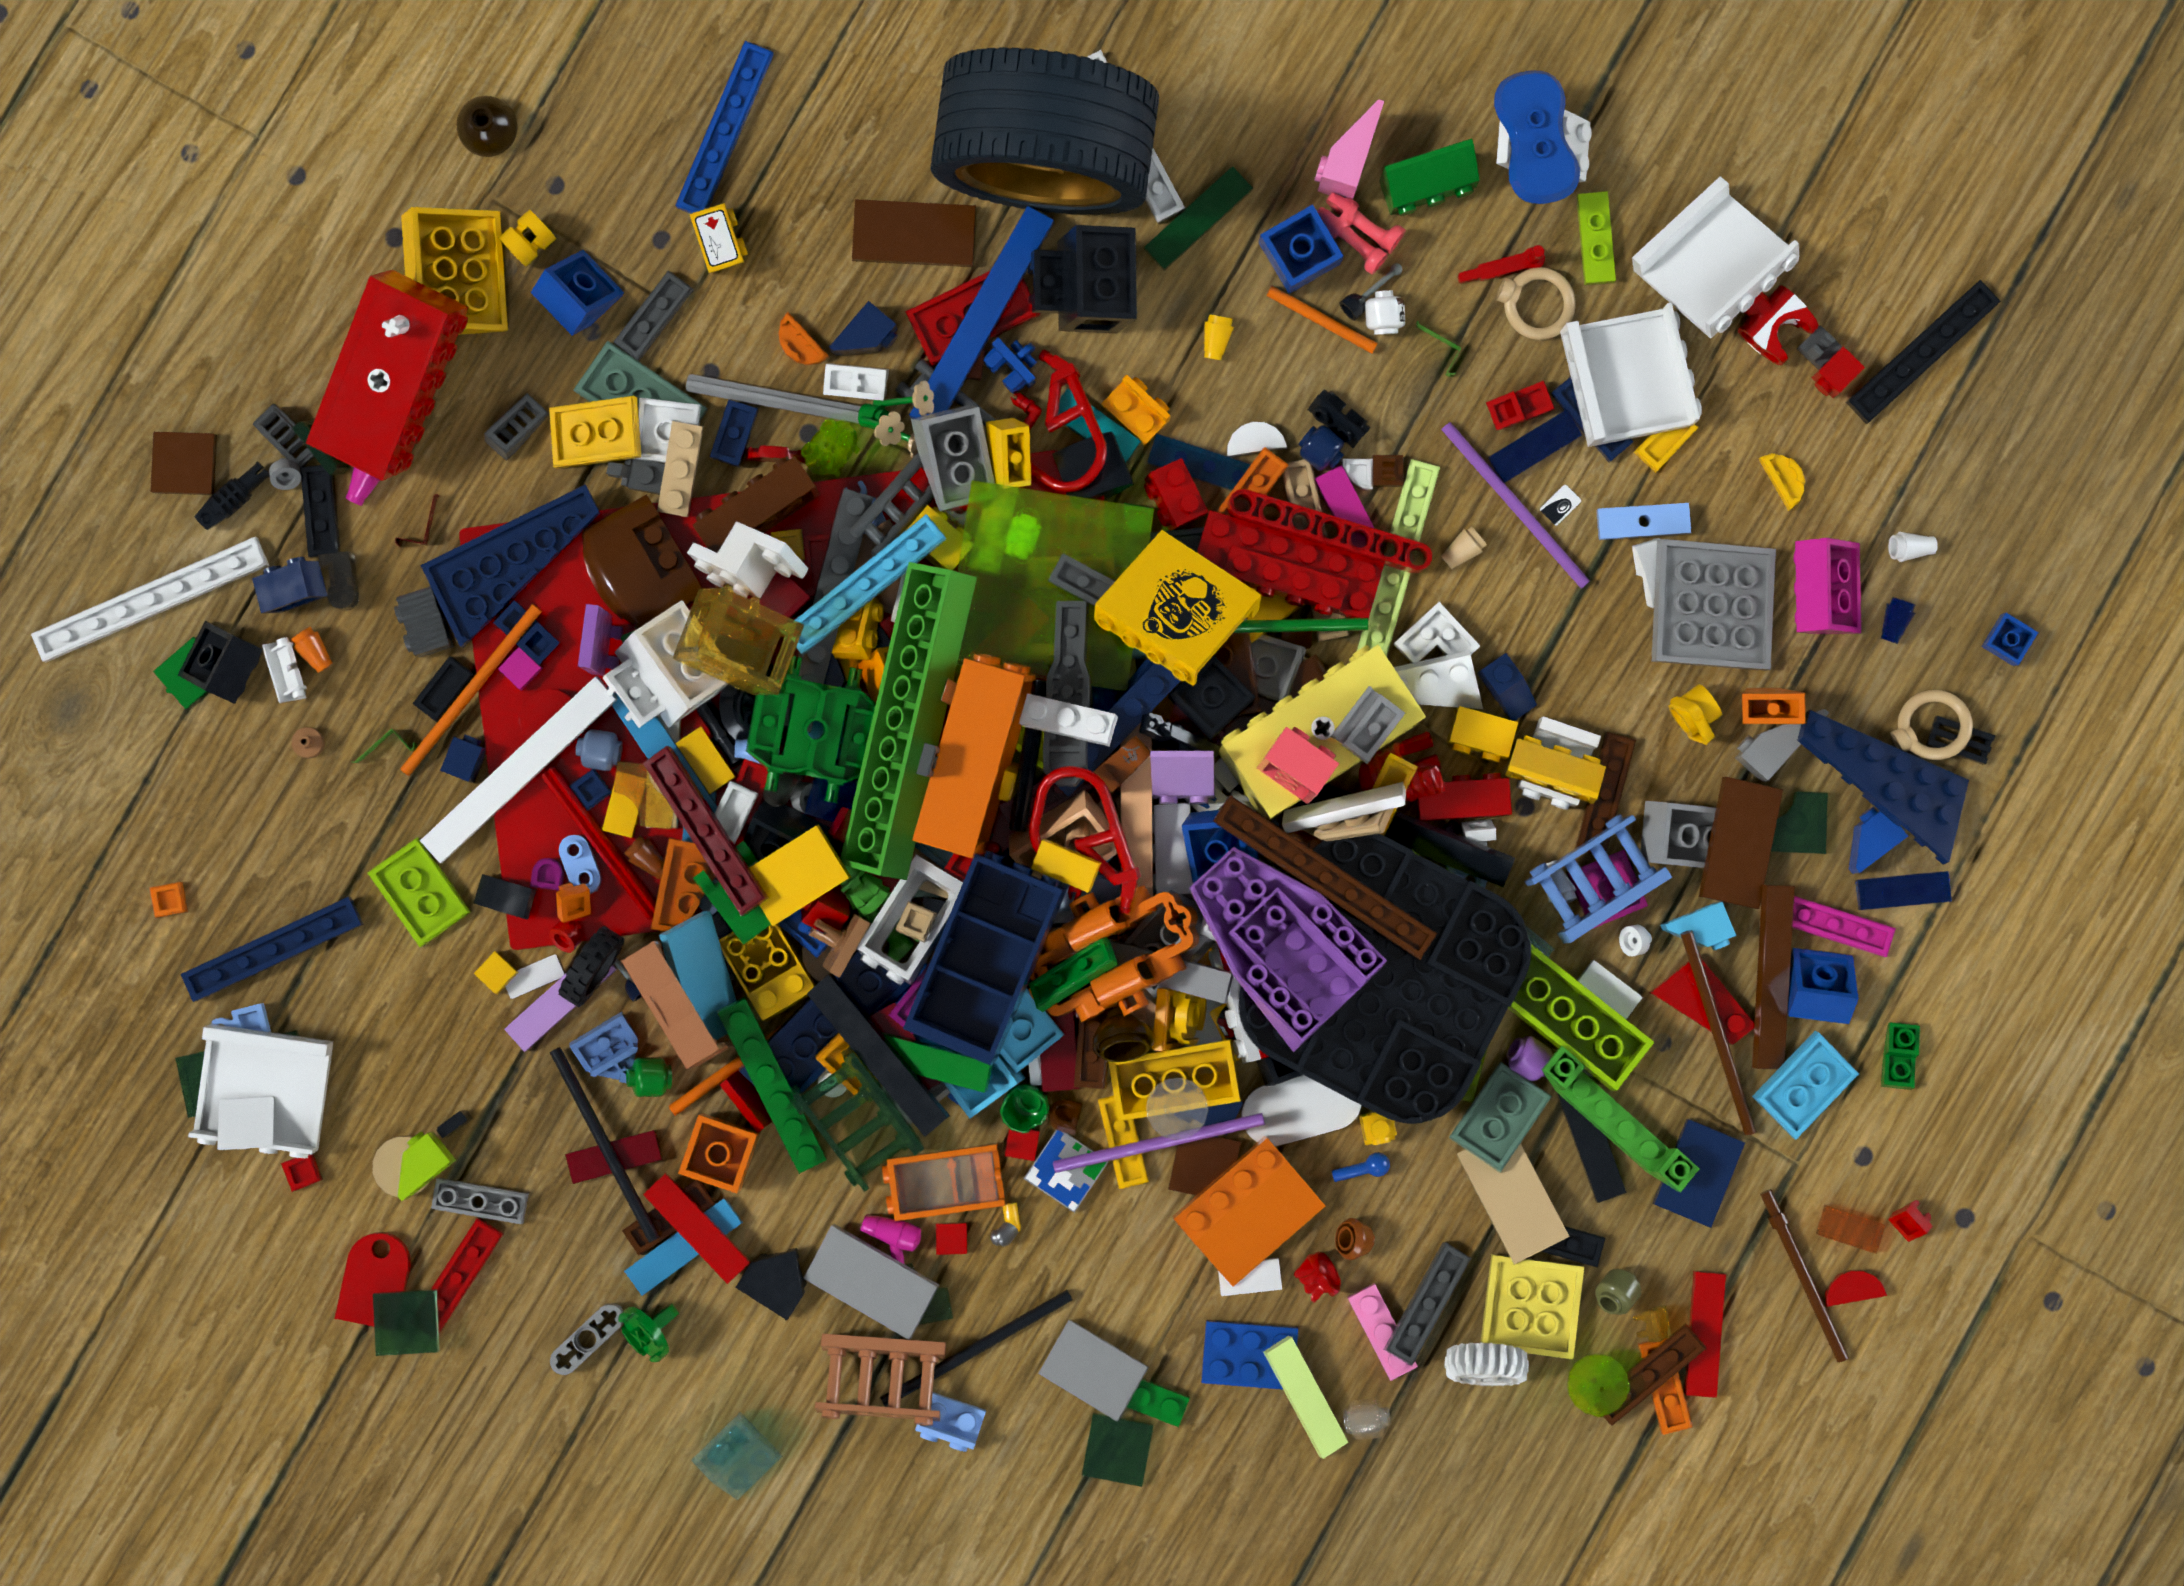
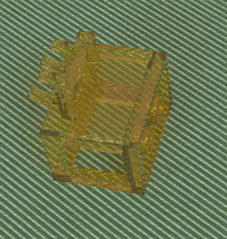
(736, 640)

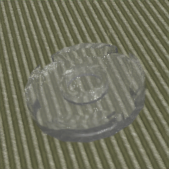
(1177, 1108)

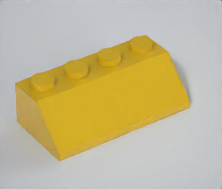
(1206, 1064)

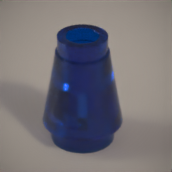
(1896, 619)

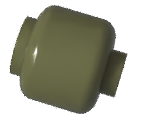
(1618, 1291)

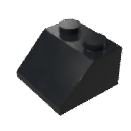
(220, 662)

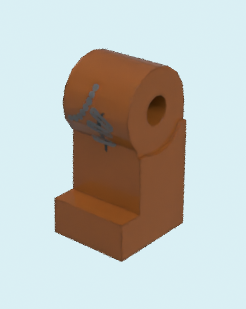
(1123, 763)

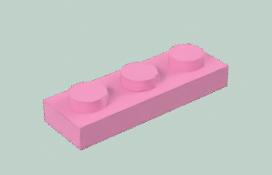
(1378, 1327)

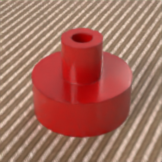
(566, 936)

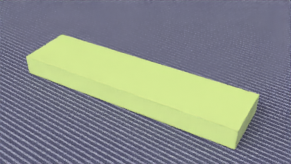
(1305, 1397)

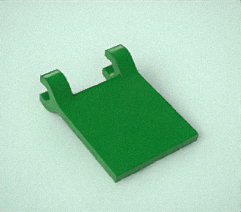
(745, 926)

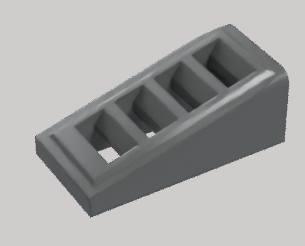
(267, 419)
(516, 442)

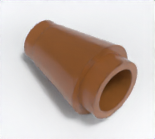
(646, 856)

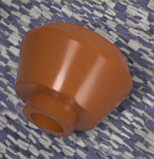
(1354, 1239)

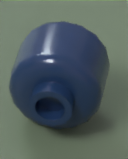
(1321, 448)

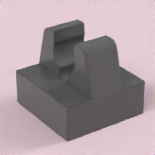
(1819, 347)

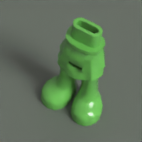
(866, 895)

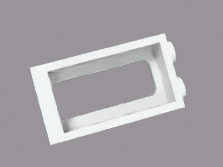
(891, 912)

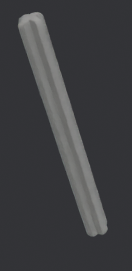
(773, 398)

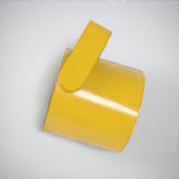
(1695, 712)

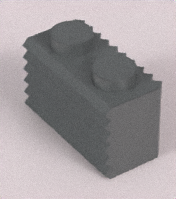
(423, 622)

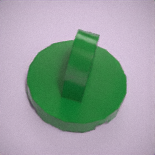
(645, 1332)

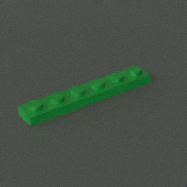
(771, 1084)

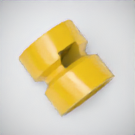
(519, 245)

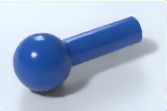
(1375, 1165)

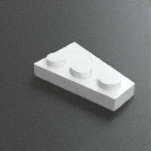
(1443, 681)

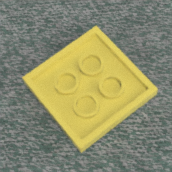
(1533, 1305)

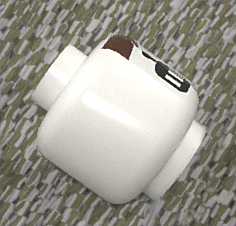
(1385, 313)

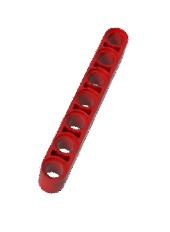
(1344, 528)

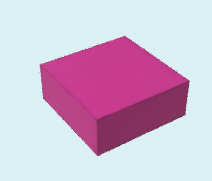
(520, 668)

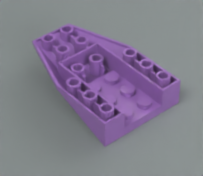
(1283, 943)

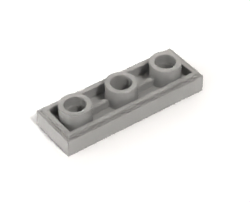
(498, 1203)

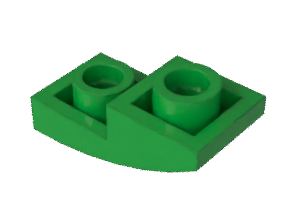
(1900, 1056)

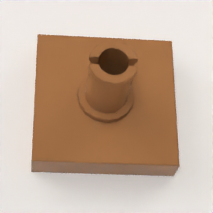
(842, 942)

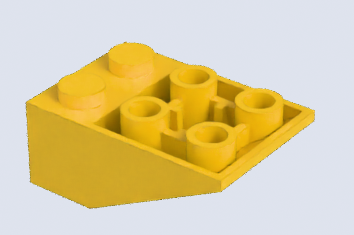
(768, 971)

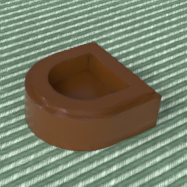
(1065, 1115)

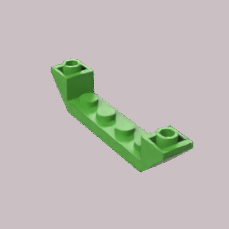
(1616, 1123)

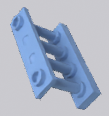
(1624, 892)

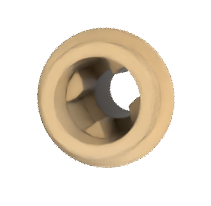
(1463, 548)

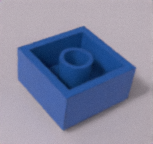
(2009, 639)

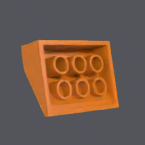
(1248, 1211)

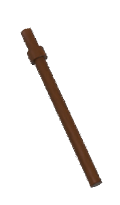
(1779, 1221)

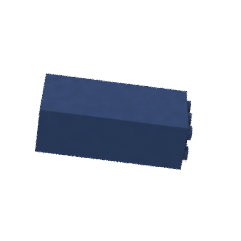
(985, 957)

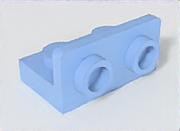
(957, 1423)

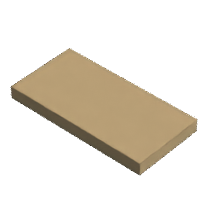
(1516, 1204)

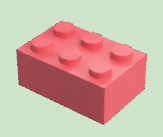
(1298, 764)

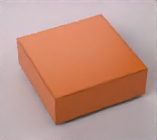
(168, 899)

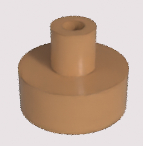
(314, 745)

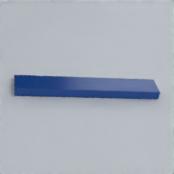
(724, 128)

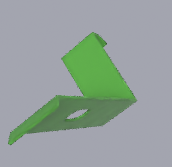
(1441, 339)
(380, 741)

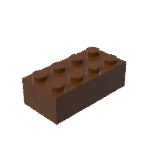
(759, 506)

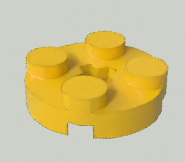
(1189, 1017)

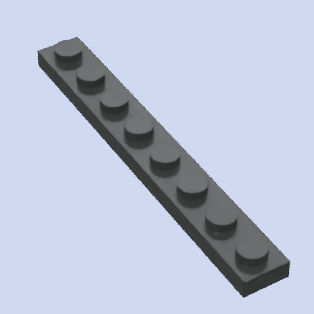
(836, 567)

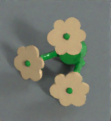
(888, 425)

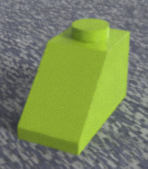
(422, 1163)

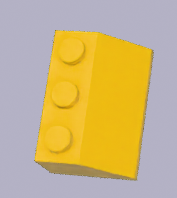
(1556, 769)

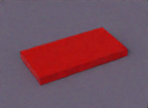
(940, 317)

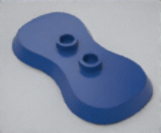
(1541, 160)

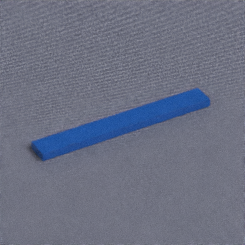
(987, 309)

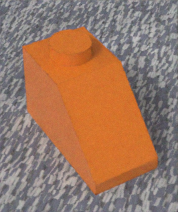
(1773, 706)

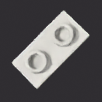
(284, 670)

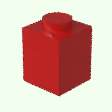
(1837, 373)
(830, 908)

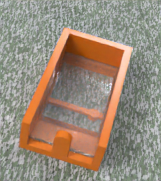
(944, 1182)

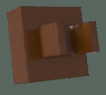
(1387, 470)

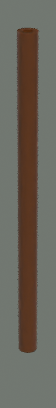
(1718, 1032)

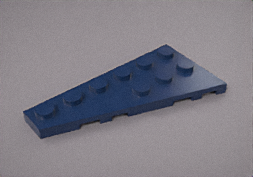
(495, 567)
(1895, 782)

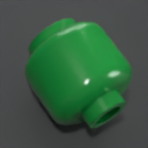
(649, 1077)

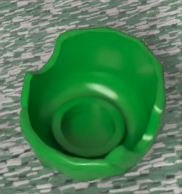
(1024, 1108)

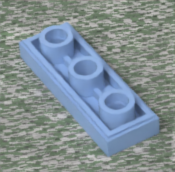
(1661, 519)

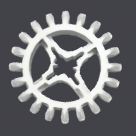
(1486, 1364)

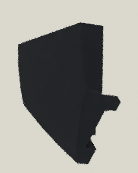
(775, 1282)

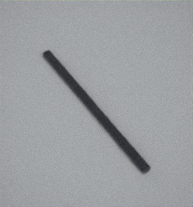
(604, 1145)
(986, 1342)

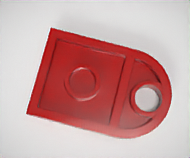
(371, 1274)

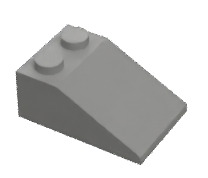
(953, 453)
(1676, 833)

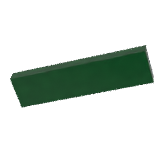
(1198, 218)

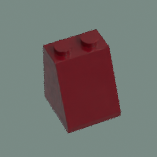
(785, 597)

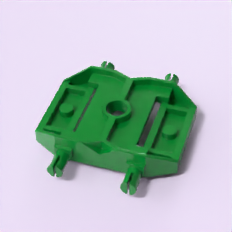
(801, 752)

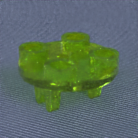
(830, 447)
(1608, 1375)

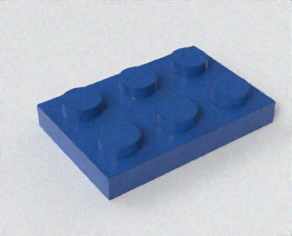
(1236, 1355)

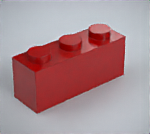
(1467, 799)

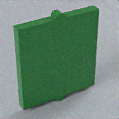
(181, 689)

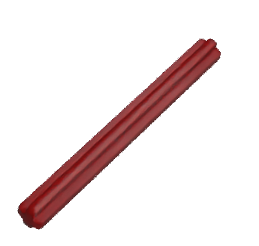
(600, 842)

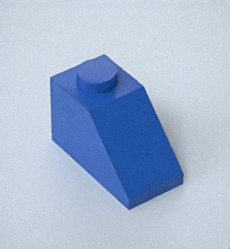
(1873, 839)

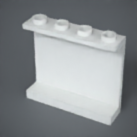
(1714, 259)

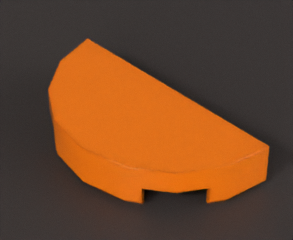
(798, 343)

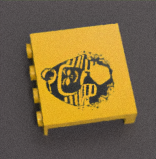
(1175, 606)

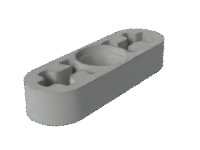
(565, 1348)

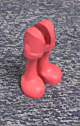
(1351, 216)

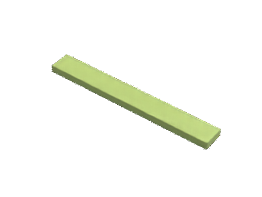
(1407, 523)

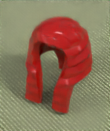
(1427, 777)

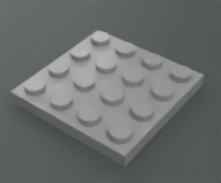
(1713, 605)

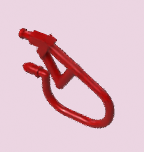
(1064, 374)
(1130, 873)

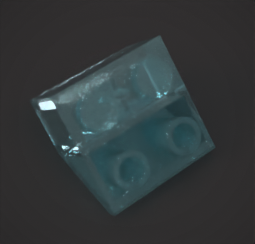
(736, 1457)

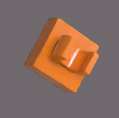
(573, 902)

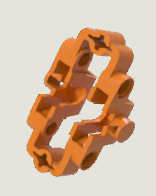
(1124, 980)

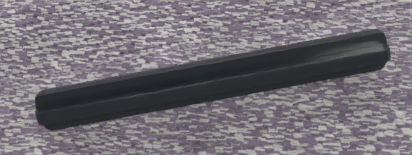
(1027, 769)

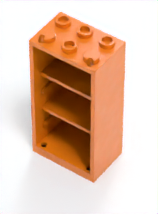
(974, 755)

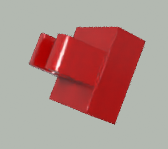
(1910, 1221)

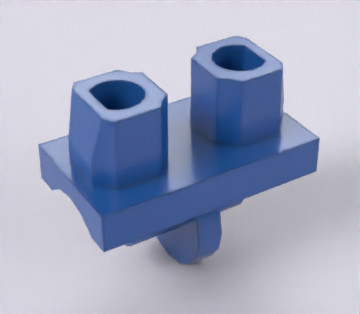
(1003, 355)

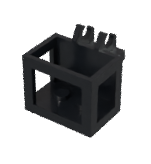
(1087, 279)

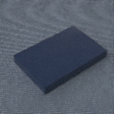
(1717, 1158)

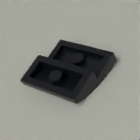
(1078, 458)

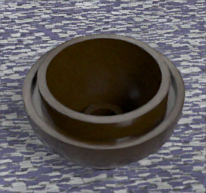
(495, 135)
(1122, 1037)

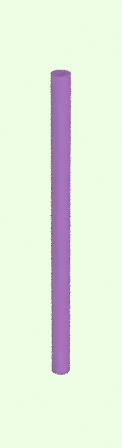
(1515, 505)
(1156, 1143)

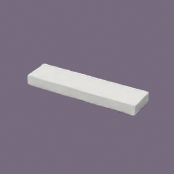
(1344, 807)

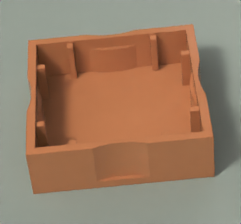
(672, 1006)

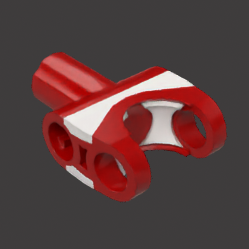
(1768, 315)

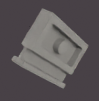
(1368, 724)

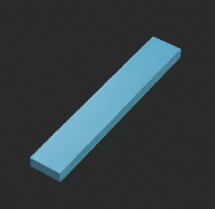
(867, 582)

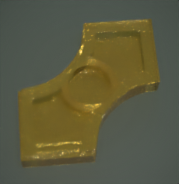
(635, 783)

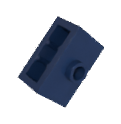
(289, 586)

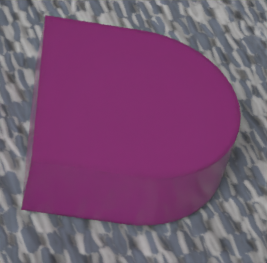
(547, 874)

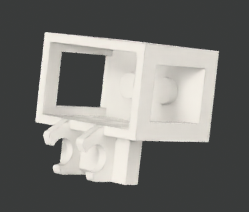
(654, 682)

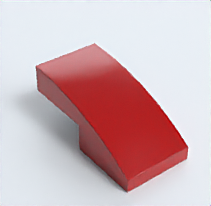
(1520, 406)

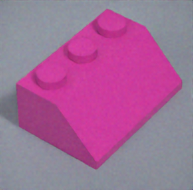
(1827, 586)

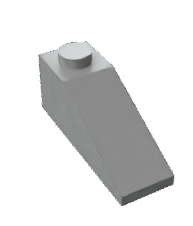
(1770, 749)

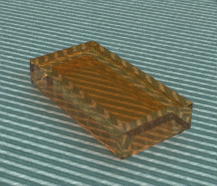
(1850, 1229)

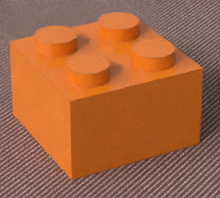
(719, 1153)

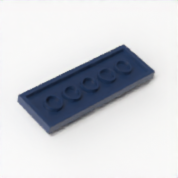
(810, 1031)

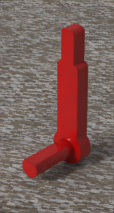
(1531, 258)

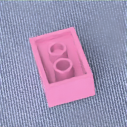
(1347, 157)

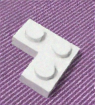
(1432, 630)

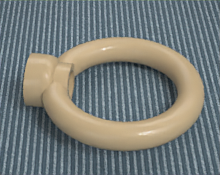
(1510, 291)
(1906, 739)

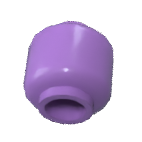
(1528, 1057)

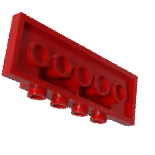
(1291, 566)

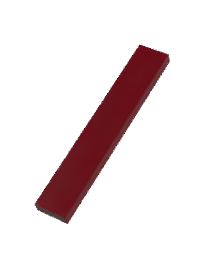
(705, 830)

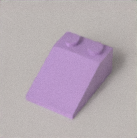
(1183, 776)

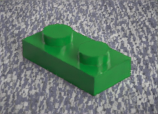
(1159, 1402)

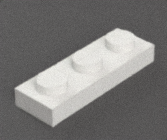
(1068, 719)

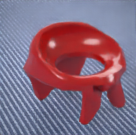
(1318, 1276)

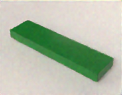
(942, 1063)

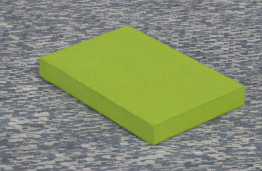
(419, 892)

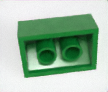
(1430, 178)

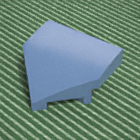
(607, 1048)

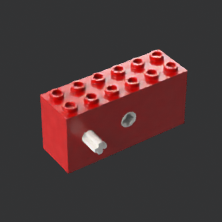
(387, 375)

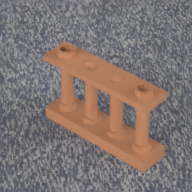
(867, 1350)

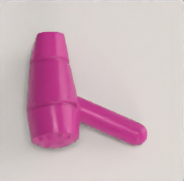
(897, 1234)

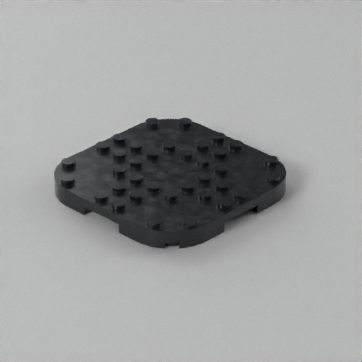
(1417, 1025)

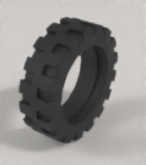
(591, 966)

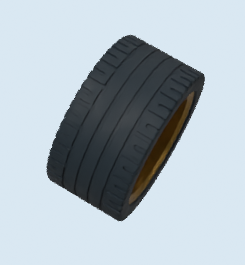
(1045, 131)

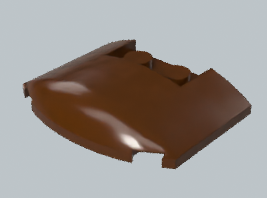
(637, 563)

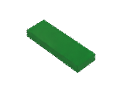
(1073, 974)

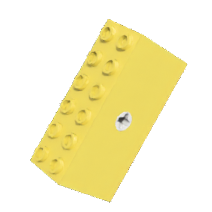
(1317, 707)

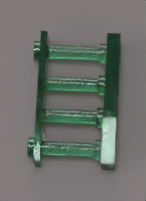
(886, 1116)

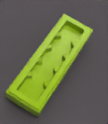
(1596, 238)

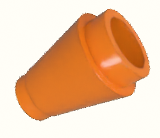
(312, 649)

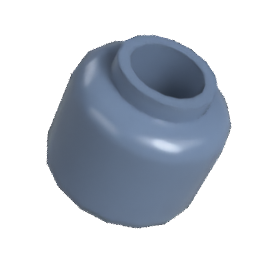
(599, 749)

